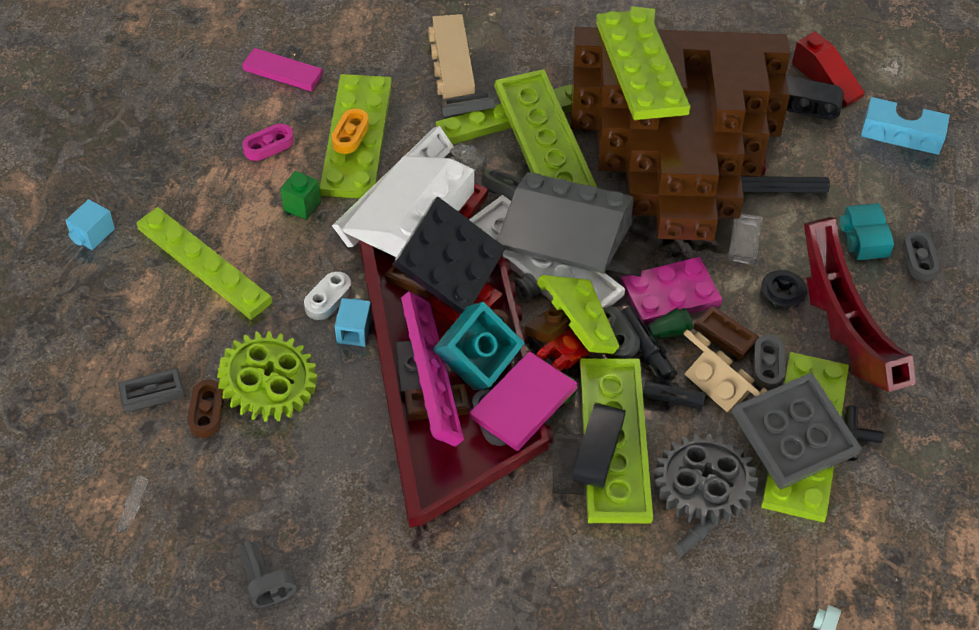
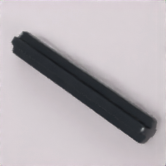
(784, 184)

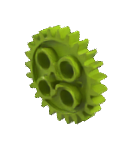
(267, 376)

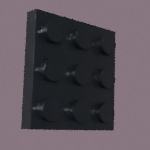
(449, 256)

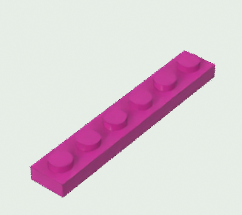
(431, 370)

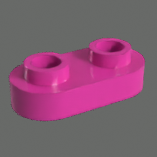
(268, 142)

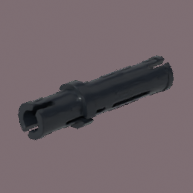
(652, 352)

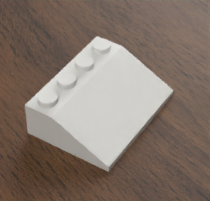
(403, 198)

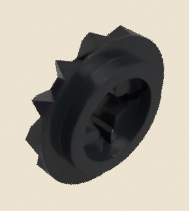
(784, 280)

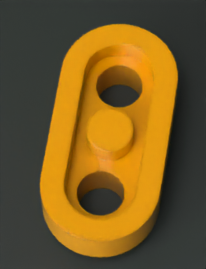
(350, 131)

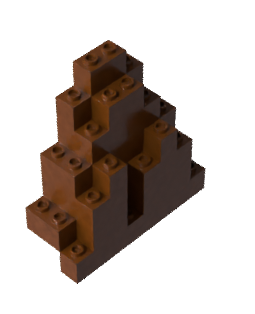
(693, 163)

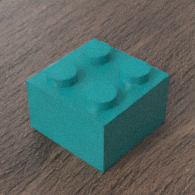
(478, 346)

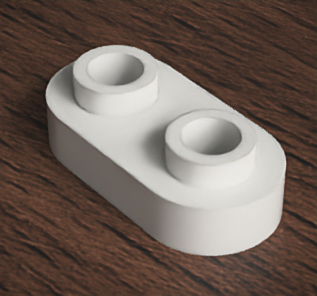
(329, 294)

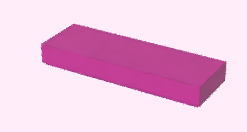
(282, 69)

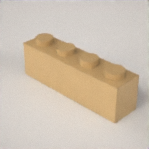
(452, 56)

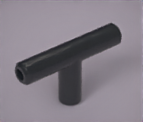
(860, 433)

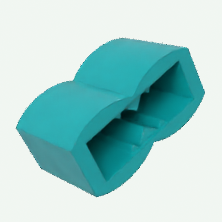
(867, 231)

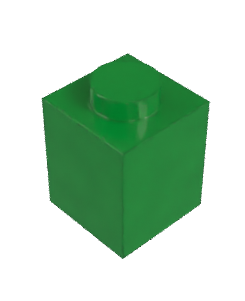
(300, 195)

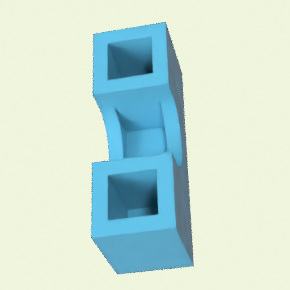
(887, 126)

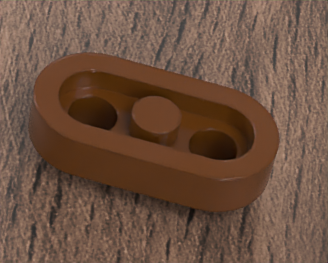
(205, 411)

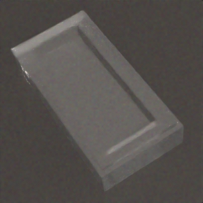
(745, 239)

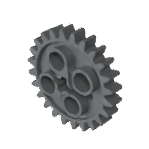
(702, 468)

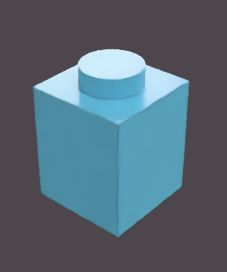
(90, 225)
(353, 322)

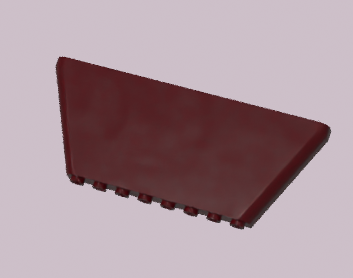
(430, 470)

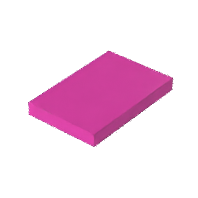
(523, 401)

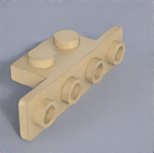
(717, 378)

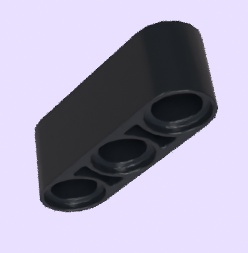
(814, 98)
(598, 445)

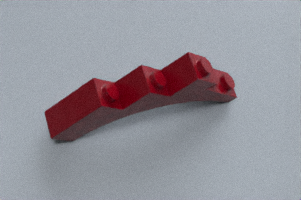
(850, 323)

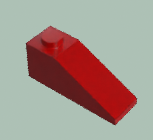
(823, 64)

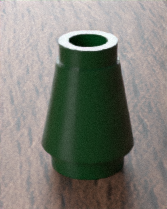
(671, 324)

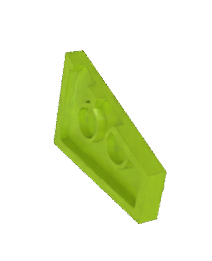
(584, 310)

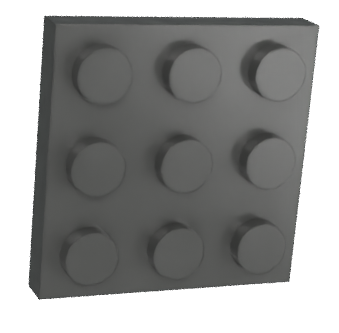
(796, 430)

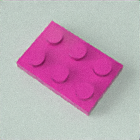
(671, 286)

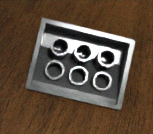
(566, 222)

